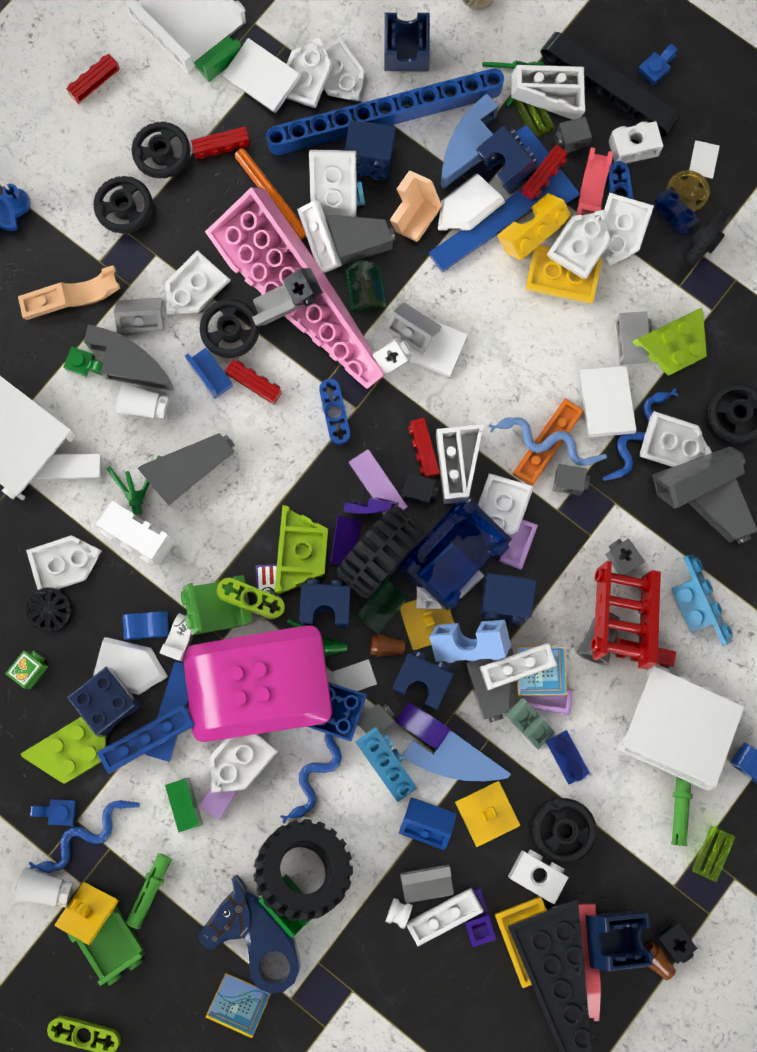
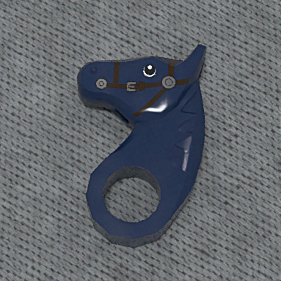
(245, 917)

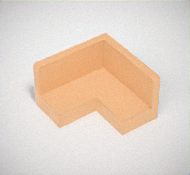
(418, 206)

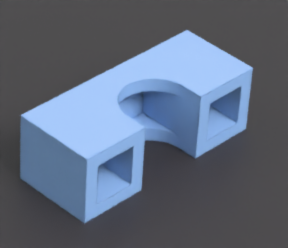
(451, 645)

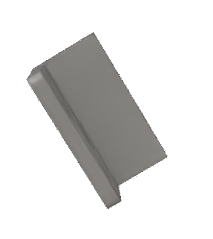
(273, 305)
(139, 315)
(412, 327)
(427, 883)

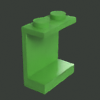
(210, 613)

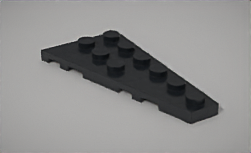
(555, 965)

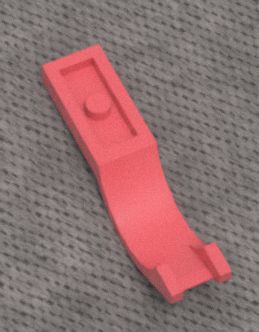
(593, 183)
(591, 974)

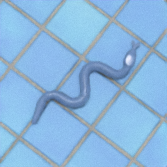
(508, 423)

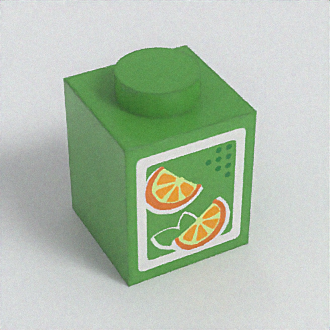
(27, 669)

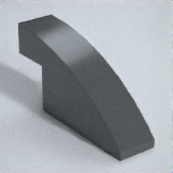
(126, 360)

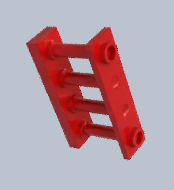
(647, 607)

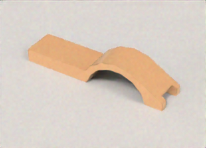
(65, 295)

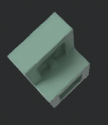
(530, 723)

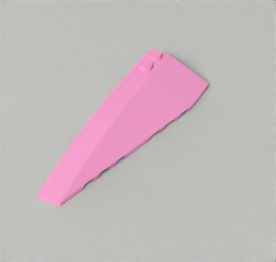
(265, 251)

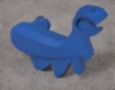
(12, 205)

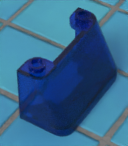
(454, 552)

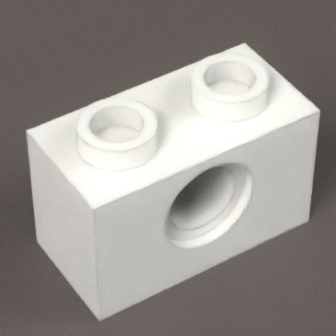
(626, 151)
(549, 887)

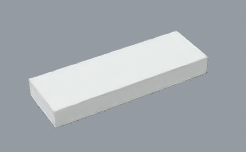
(319, 236)
(71, 467)
(518, 666)
(444, 916)

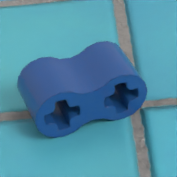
(145, 625)
(746, 761)

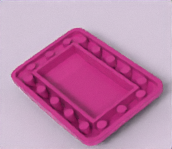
(257, 684)

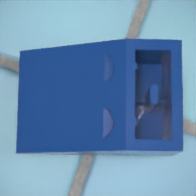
(345, 712)

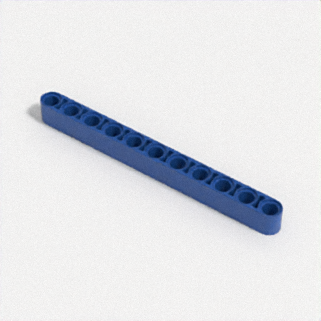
(392, 103)

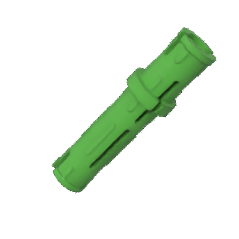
(681, 812)
(153, 881)

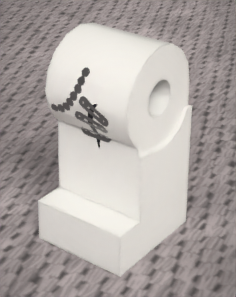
(178, 639)

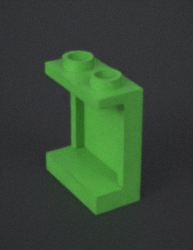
(112, 949)

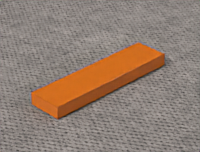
(534, 463)

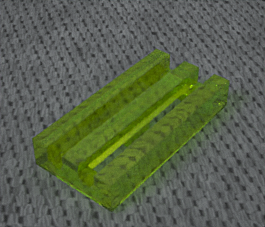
(542, 130)
(722, 857)

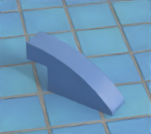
(467, 137)
(455, 760)

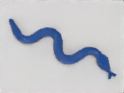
(658, 397)
(300, 811)
(49, 866)

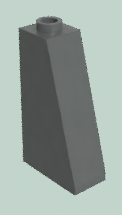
(183, 468)
(698, 476)

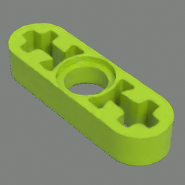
(236, 585)
(93, 1028)

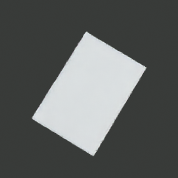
(704, 158)
(356, 676)

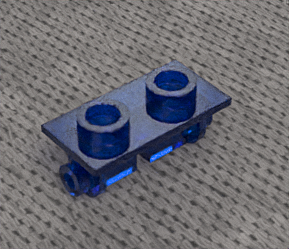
(670, 203)
(567, 757)

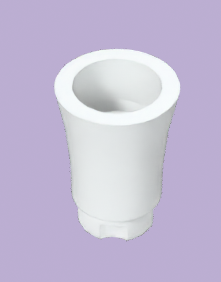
(141, 402)
(42, 889)

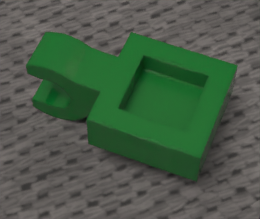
(82, 362)

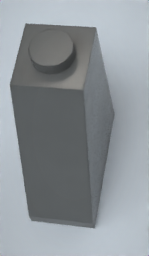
(359, 237)
(727, 512)
(493, 701)

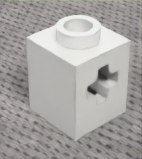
(388, 362)

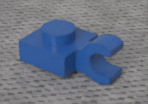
(657, 66)
(59, 812)

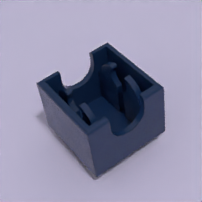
(406, 43)
(373, 148)
(507, 149)
(320, 597)
(507, 598)
(433, 677)
(103, 701)
(617, 941)

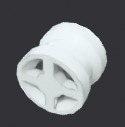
(399, 913)

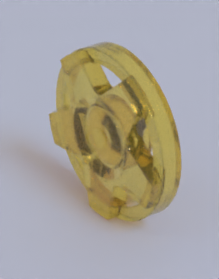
(689, 190)

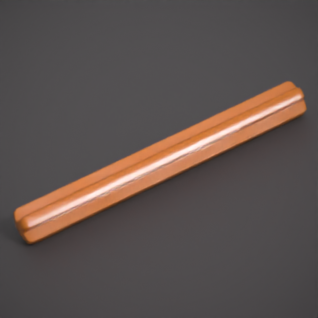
(262, 182)

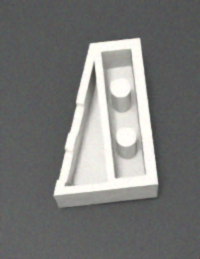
(550, 87)
(457, 460)
(135, 534)

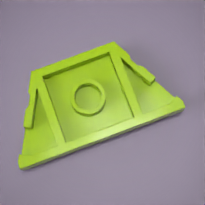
(676, 343)
(300, 551)
(67, 751)

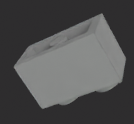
(629, 328)

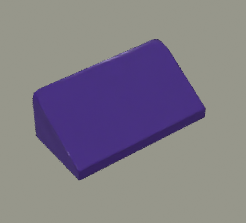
(345, 538)

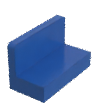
(209, 372)
(427, 823)

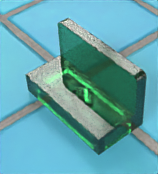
(365, 285)
(382, 606)

